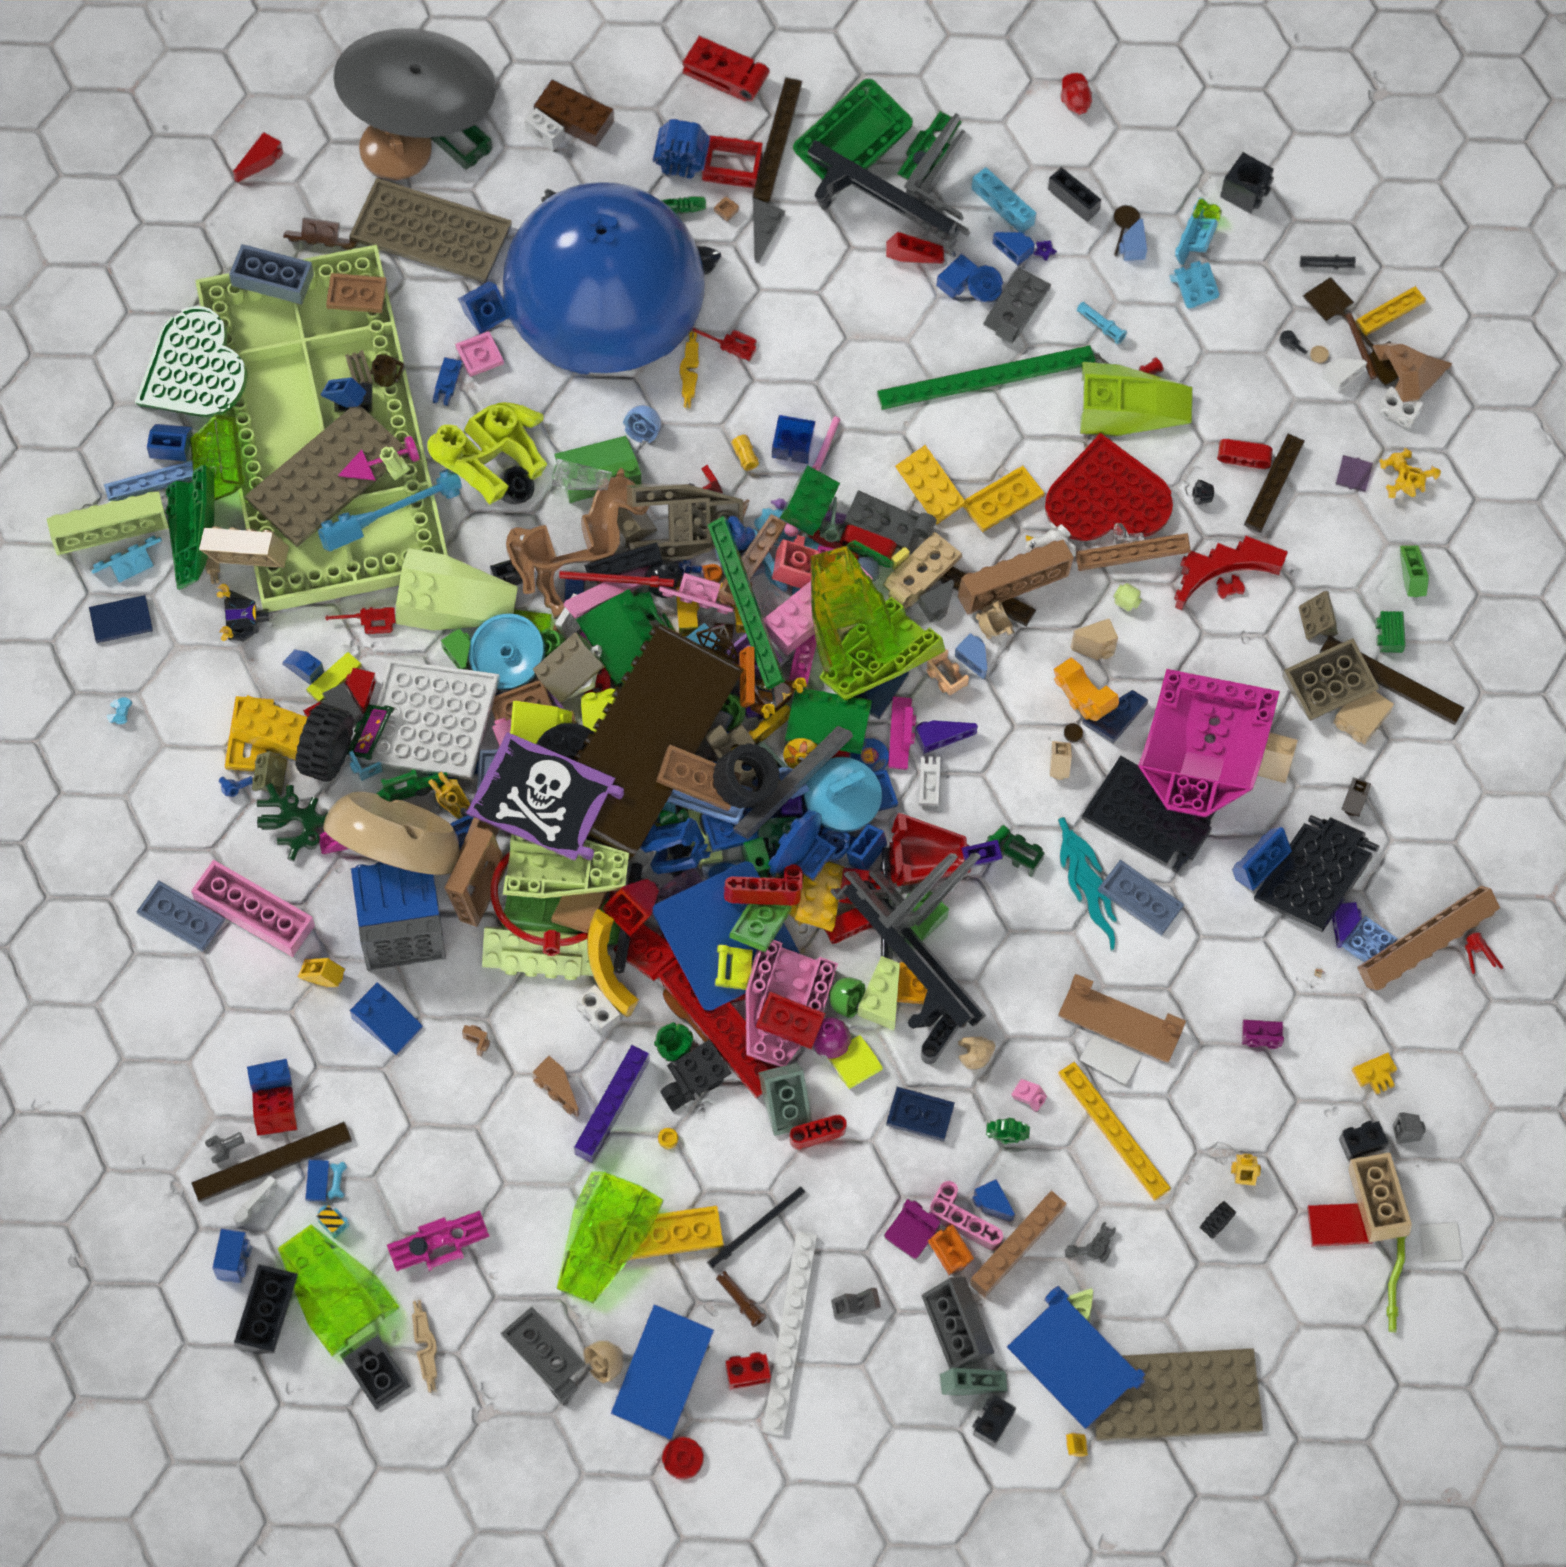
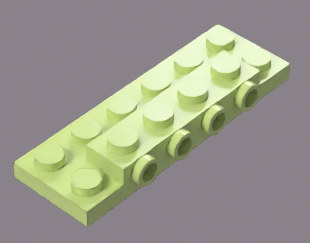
(515, 955)

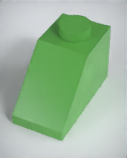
(457, 648)

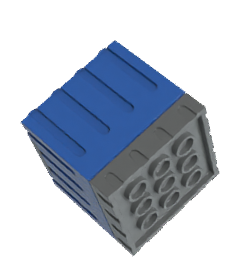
(397, 916)

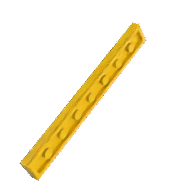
(1114, 1131)

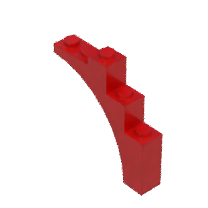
(1248, 555)

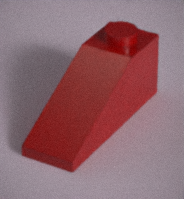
(260, 156)
(913, 250)

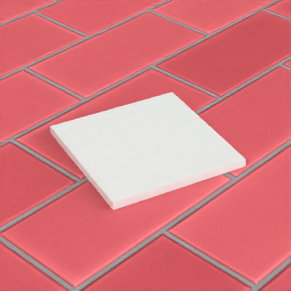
(435, 718)

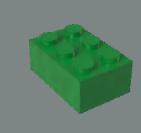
(809, 500)

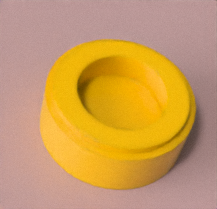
(667, 1138)

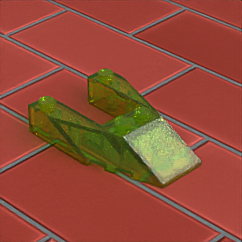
(842, 598)

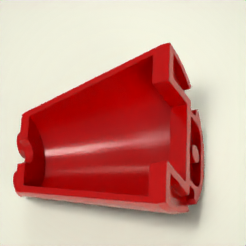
(920, 848)

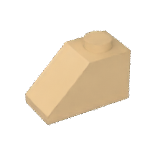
(1060, 760)

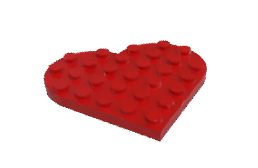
(1107, 489)

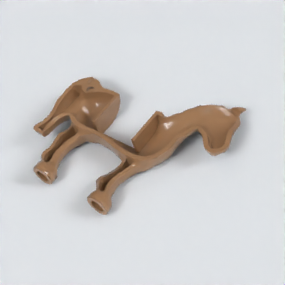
(600, 536)

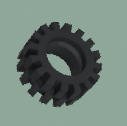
(1218, 1219)

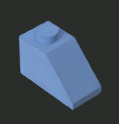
(1134, 243)
(973, 654)

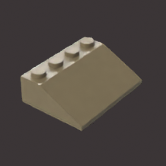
(1330, 679)

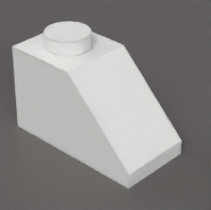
(1342, 372)

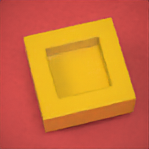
(1076, 1444)

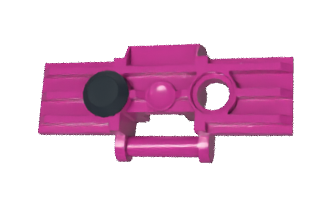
(436, 1234)

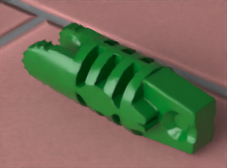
(686, 205)

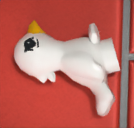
(1055, 534)

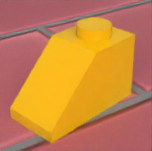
(322, 972)

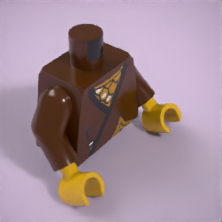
(770, 701)

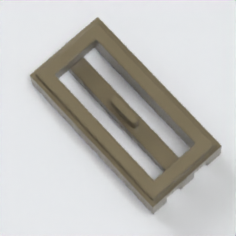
(354, 356)

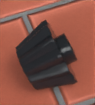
(1202, 492)

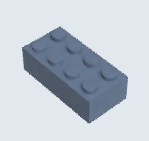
(271, 274)

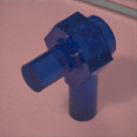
(687, 567)

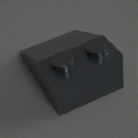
(375, 1370)

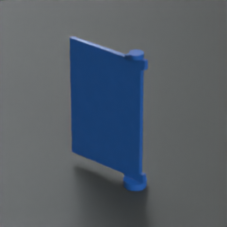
(1074, 1360)

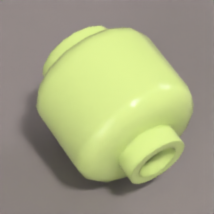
(1127, 597)

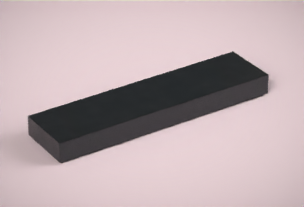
(626, 561)

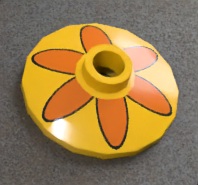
(796, 749)

